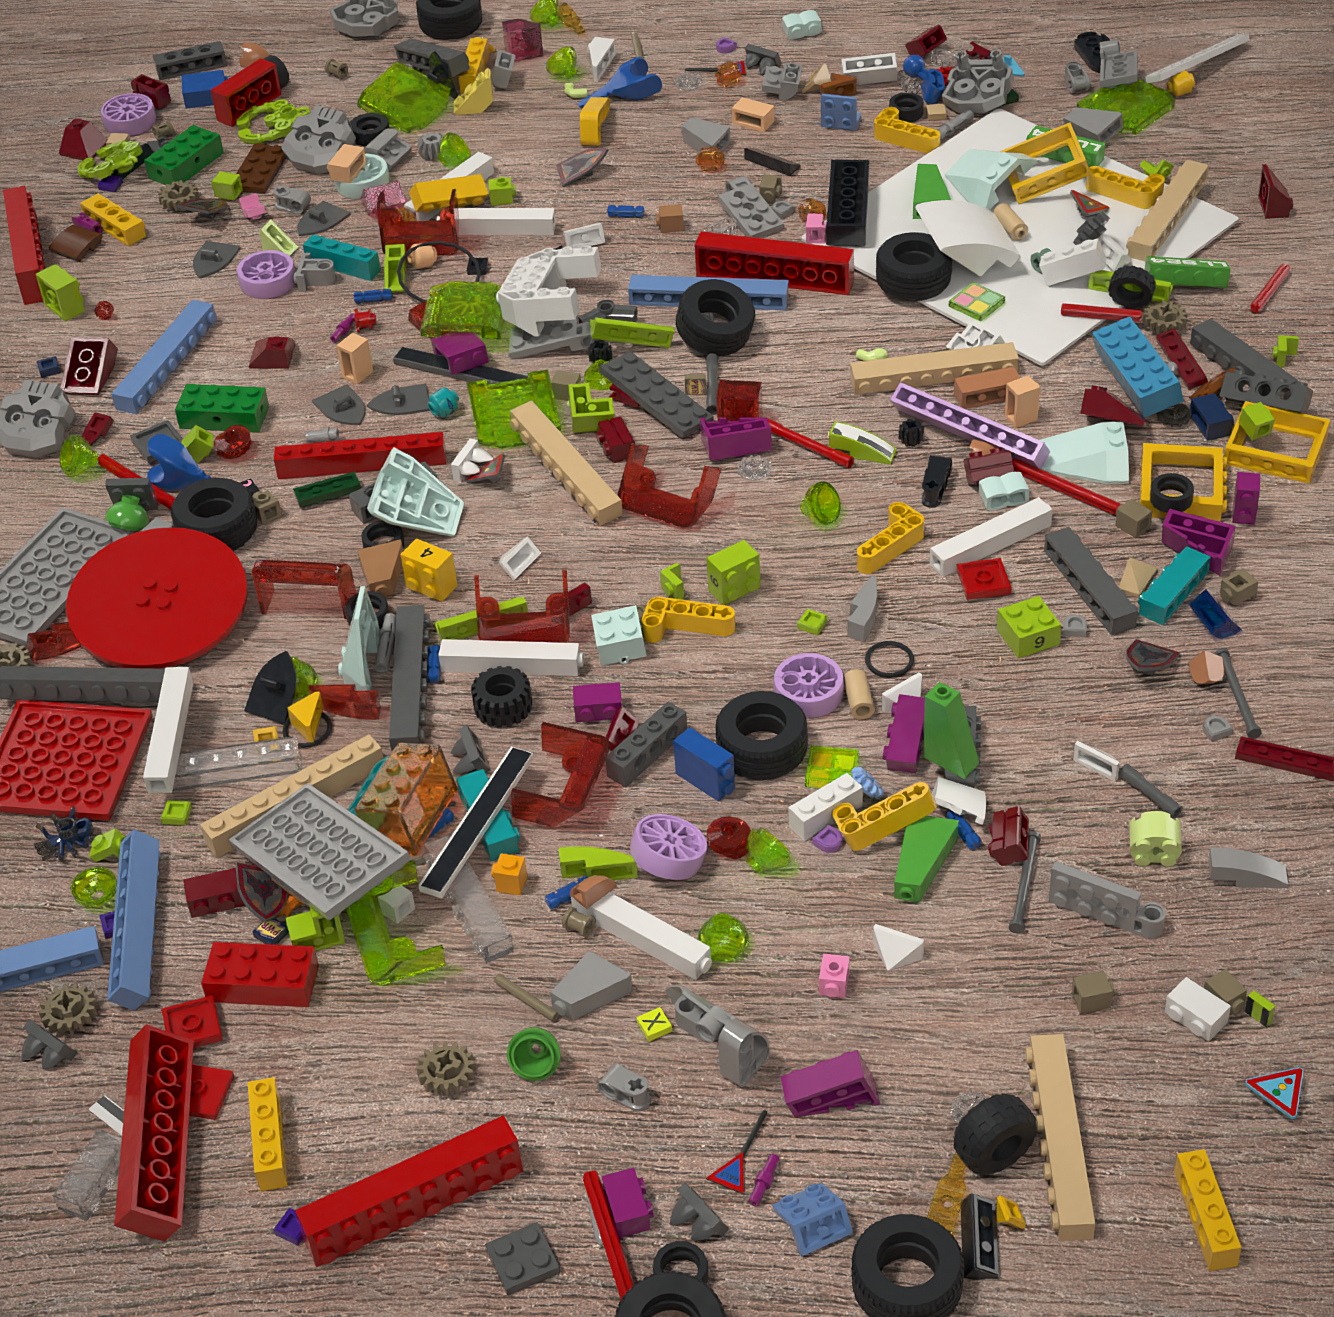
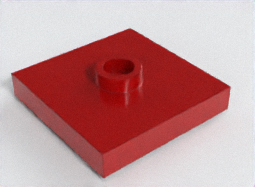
(983, 578)
(194, 1021)
(208, 1091)

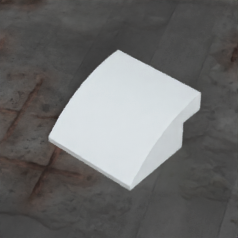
(968, 234)

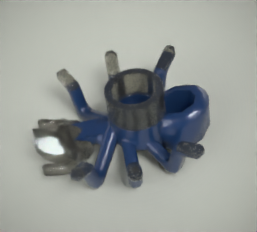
(69, 833)

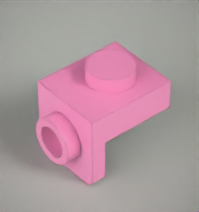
(251, 206)

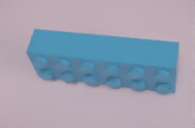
(1137, 367)

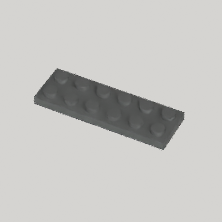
(655, 393)

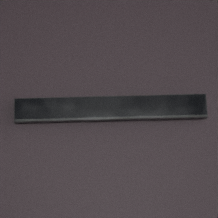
(439, 365)

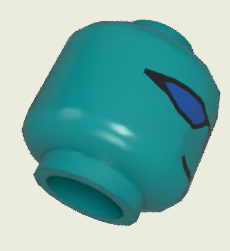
(443, 402)

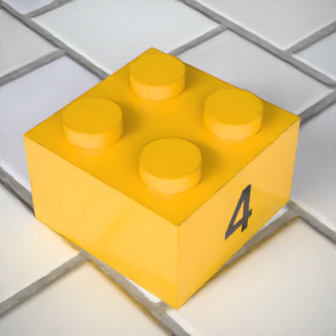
(429, 569)

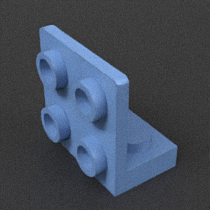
(839, 112)
(814, 1217)

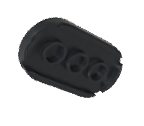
(1088, 48)

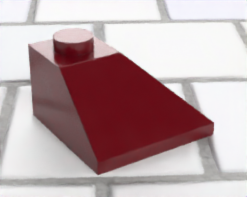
(81, 140)
(1273, 195)
(272, 353)

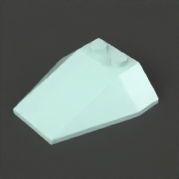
(982, 171)
(1090, 454)
(413, 497)
(361, 639)

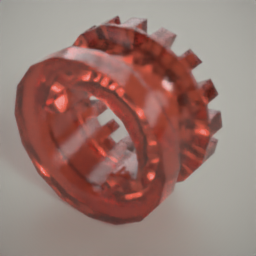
(102, 313)

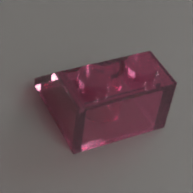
(522, 39)
(392, 193)

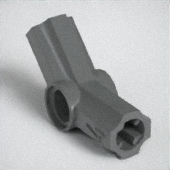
(607, 310)

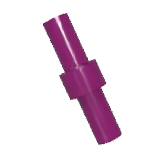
(342, 328)
(764, 1180)

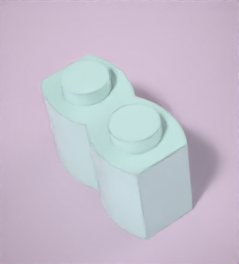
(802, 24)
(1003, 491)

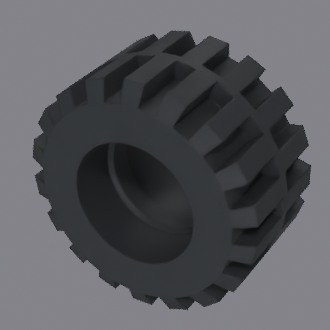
(501, 696)

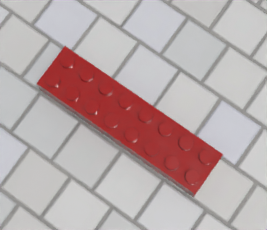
(24, 241)
(802, 264)
(154, 1134)
(409, 1191)

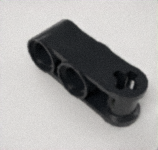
(935, 480)

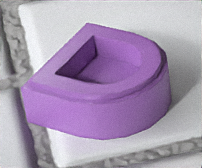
(725, 45)
(828, 840)

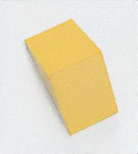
(306, 715)

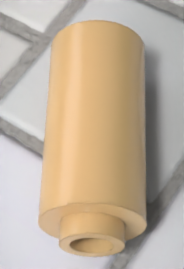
(1011, 222)
(858, 694)

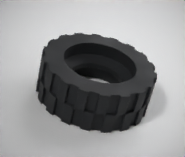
(368, 121)
(1136, 276)

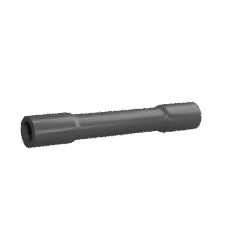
(712, 383)

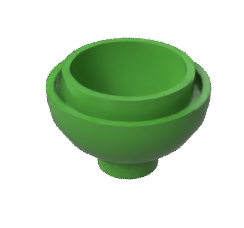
(127, 514)
(531, 1063)

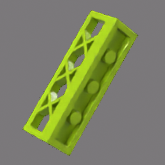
(1101, 279)
(631, 332)
(466, 624)

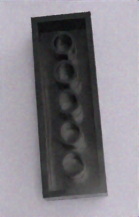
(847, 203)

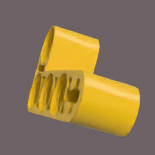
(591, 119)
(904, 134)
(1125, 188)
(904, 531)
(686, 615)
(884, 817)

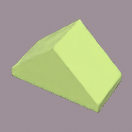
(275, 239)

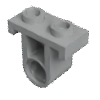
(314, 272)

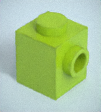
(227, 185)
(501, 191)
(1256, 420)
(198, 443)

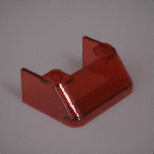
(395, 231)
(641, 497)
(304, 572)
(542, 626)
(582, 757)

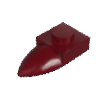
(97, 427)

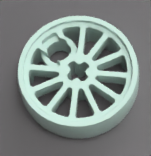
(371, 175)

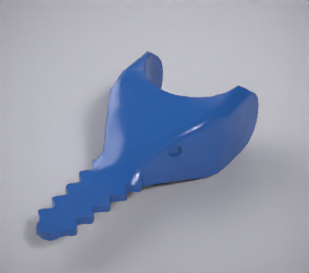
(629, 82)
(176, 465)

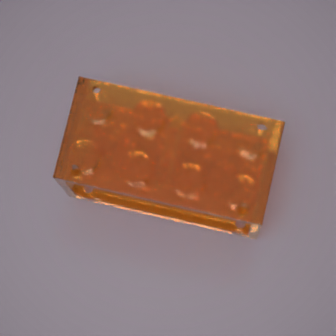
(409, 795)

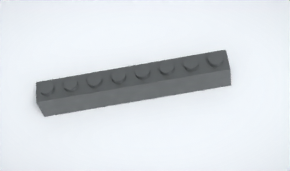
(408, 676)
(80, 684)

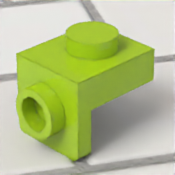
(1164, 168)
(1285, 346)
(671, 581)
(106, 845)

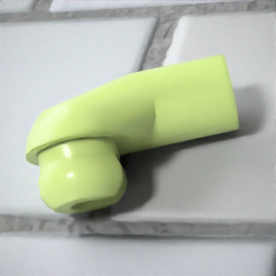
(574, 93)
(876, 354)

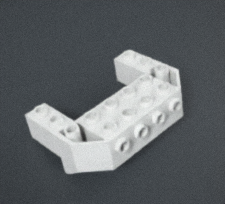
(538, 289)

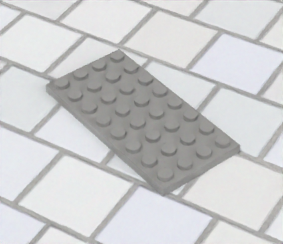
(41, 573)
(319, 851)

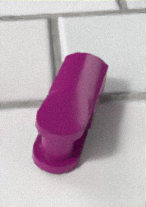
(86, 222)

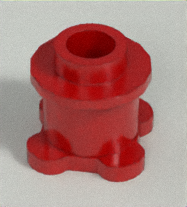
(364, 319)

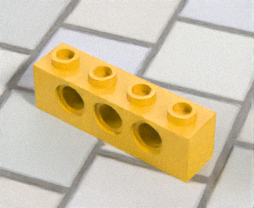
(114, 219)
(267, 1134)
(1207, 1210)

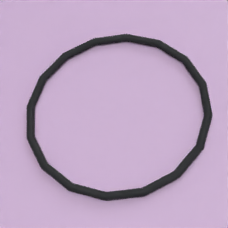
(427, 244)

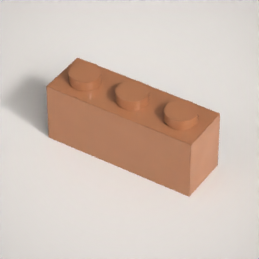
(983, 387)

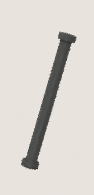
(1253, 731)
(1017, 925)

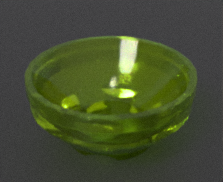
(596, 379)
(93, 881)

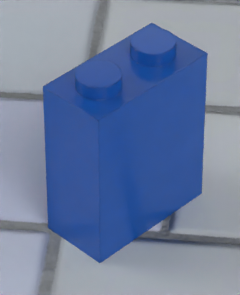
(197, 87)
(704, 764)

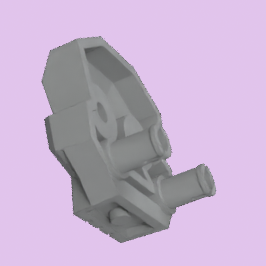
(365, 17)
(978, 83)
(321, 129)
(35, 406)

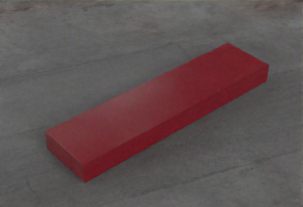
(1177, 352)
(1285, 758)

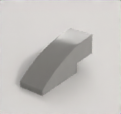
(863, 611)
(1246, 868)

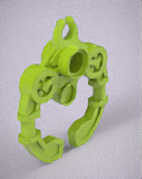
(282, 119)
(122, 159)

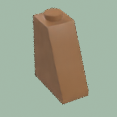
(382, 566)

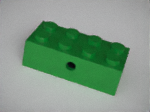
(184, 156)
(222, 407)

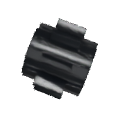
(599, 350)
(911, 432)

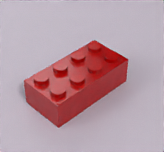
(245, 89)
(260, 974)

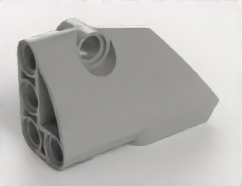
(739, 1045)

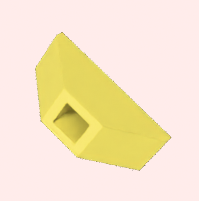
(476, 95)

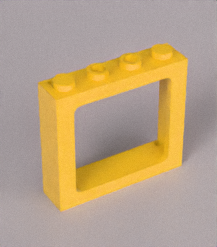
(1052, 178)
(1279, 464)
(1203, 507)

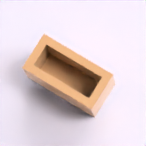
(753, 114)
(346, 163)
(355, 358)
(1022, 401)

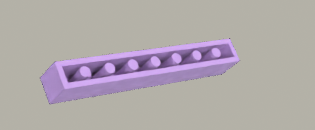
(968, 424)

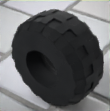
(995, 1134)

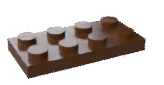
(260, 167)

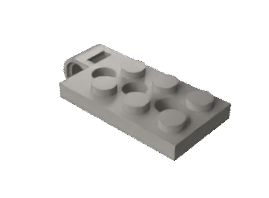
(1117, 67)
(748, 218)
(560, 336)
(1145, 922)

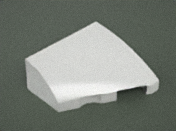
(974, 336)
(960, 798)

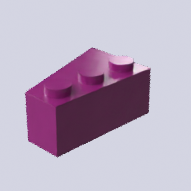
(735, 438)
(1200, 534)
(905, 734)
(830, 1084)

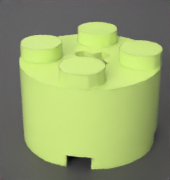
(1155, 839)

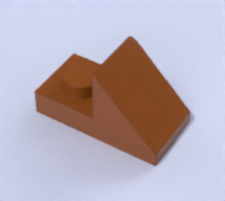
(840, 85)

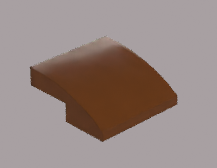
(75, 242)

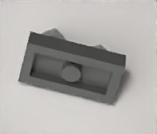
(763, 56)
(469, 745)
(36, 1041)
(689, 1206)

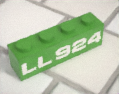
(1093, 150)
(1189, 271)

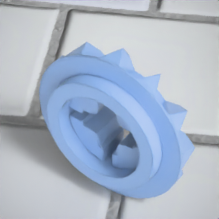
(869, 784)

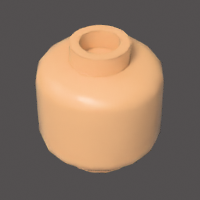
(423, 256)

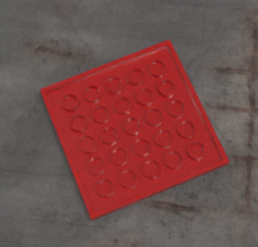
(68, 757)

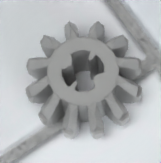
(429, 145)

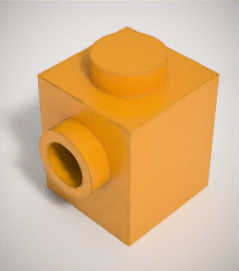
(509, 874)

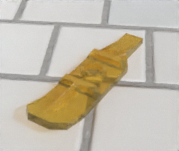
(570, 18)
(949, 1189)

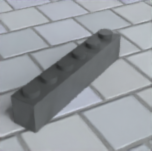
(418, 53)
(1232, 352)
(1091, 581)

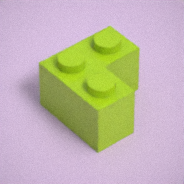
(585, 411)
(315, 930)

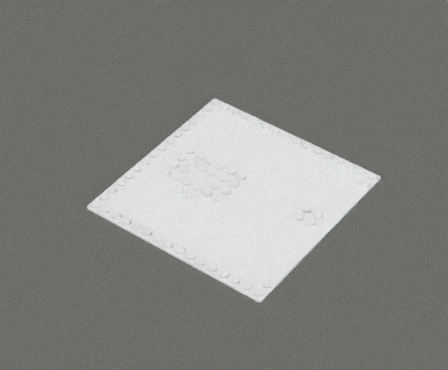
(1031, 307)

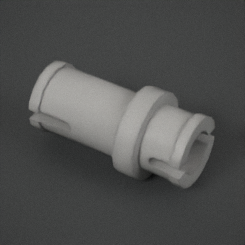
(322, 435)

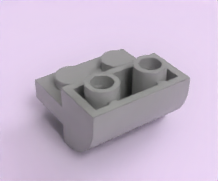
(782, 81)
(389, 147)

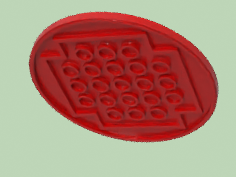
(157, 598)

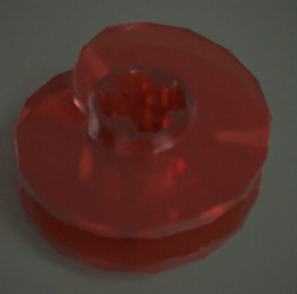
(233, 442)
(728, 837)

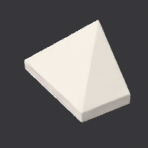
(519, 557)
(911, 687)
(1096, 760)
(897, 947)

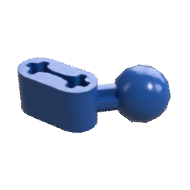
(932, 79)

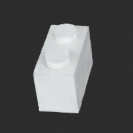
(1197, 1009)

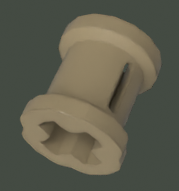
(336, 68)
(163, 130)
(578, 922)

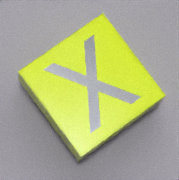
(654, 1024)

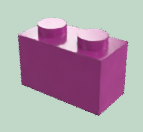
(1246, 498)
(596, 701)
(626, 1202)

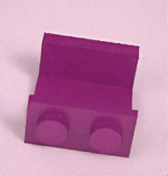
(461, 350)

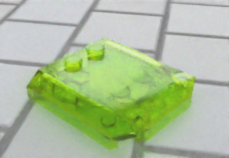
(405, 98)
(1139, 103)
(463, 308)
(494, 401)

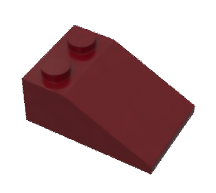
(88, 365)
(1106, 405)

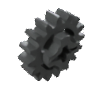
(1092, 228)

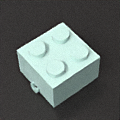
(618, 635)

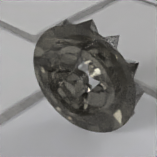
(1183, 417)

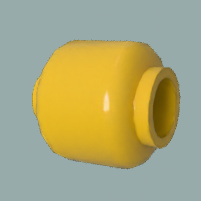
(1180, 83)

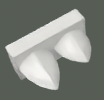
(584, 236)
(1114, 252)
(465, 461)

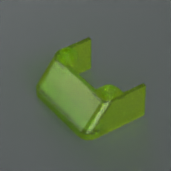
(382, 957)

